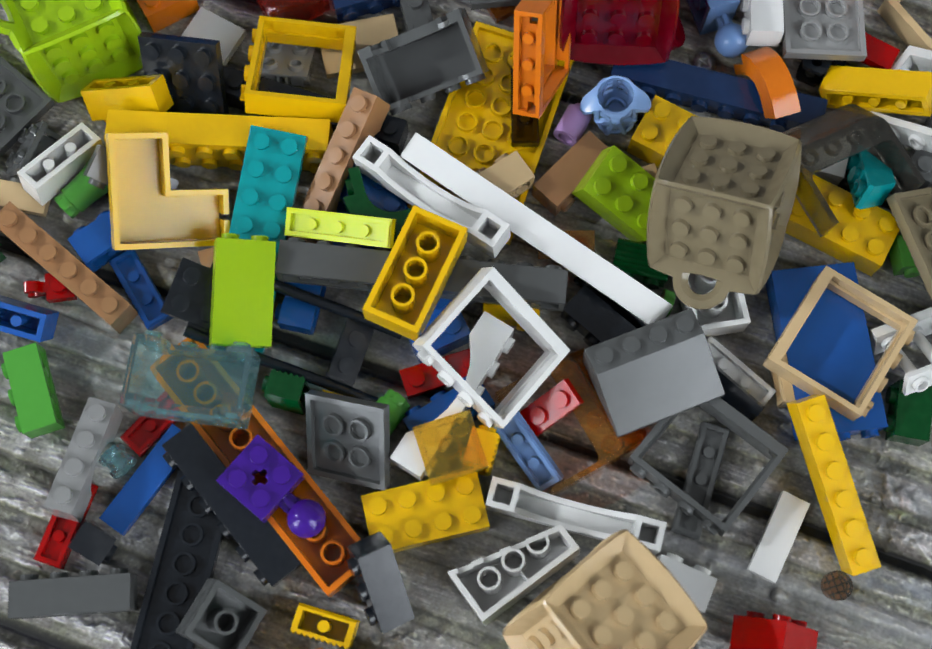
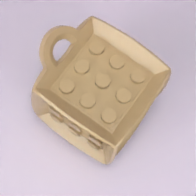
(610, 601)

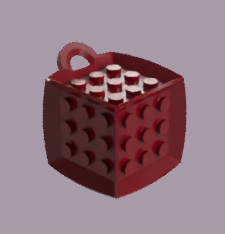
(621, 30)

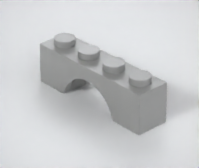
(73, 481)

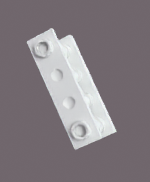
(915, 379)

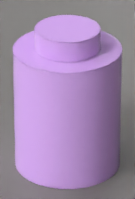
(572, 125)

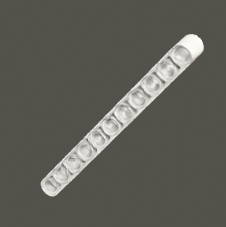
(536, 230)

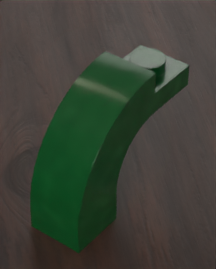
(359, 204)

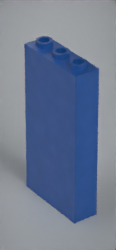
(830, 345)

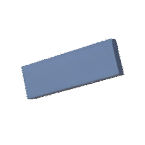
(529, 453)

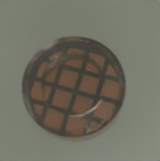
(836, 585)

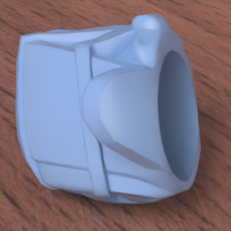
(615, 108)

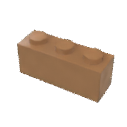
(558, 183)

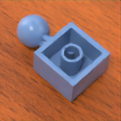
(718, 16)

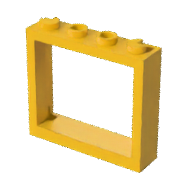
(301, 34)

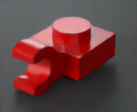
(50, 288)

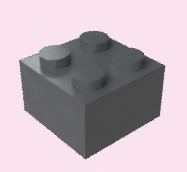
(221, 618)

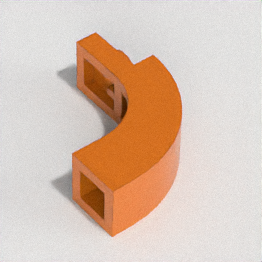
(771, 80)

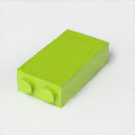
(242, 291)

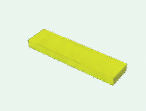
(340, 227)

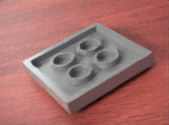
(824, 30)

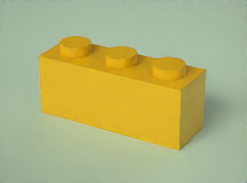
(126, 93)

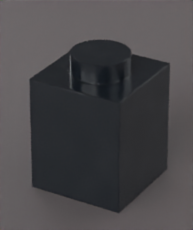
(93, 543)

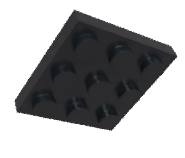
(190, 69)

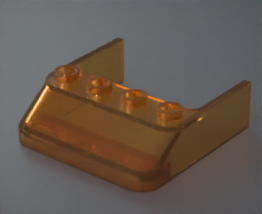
(591, 418)

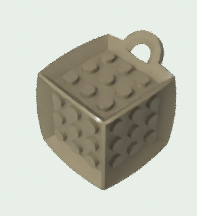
(722, 206)

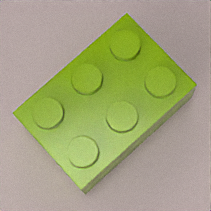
(618, 192)

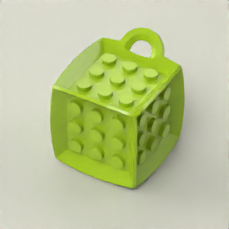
(73, 42)

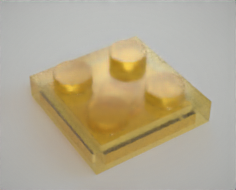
(450, 447)

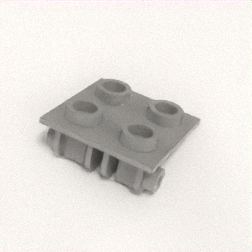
(288, 62)

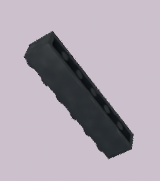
(255, 539)

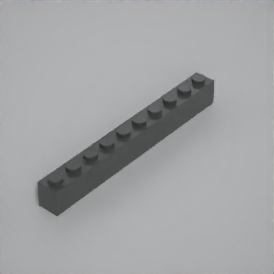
(359, 268)

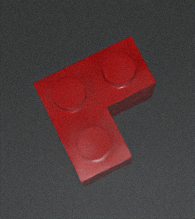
(776, 633)

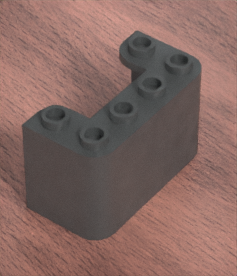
(424, 61)

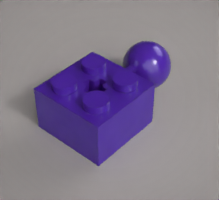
(304, 517)

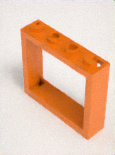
(537, 55)

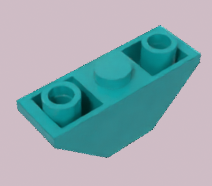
(868, 180)

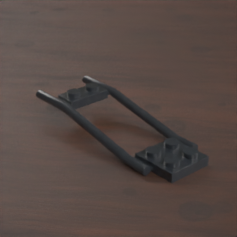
(191, 302)

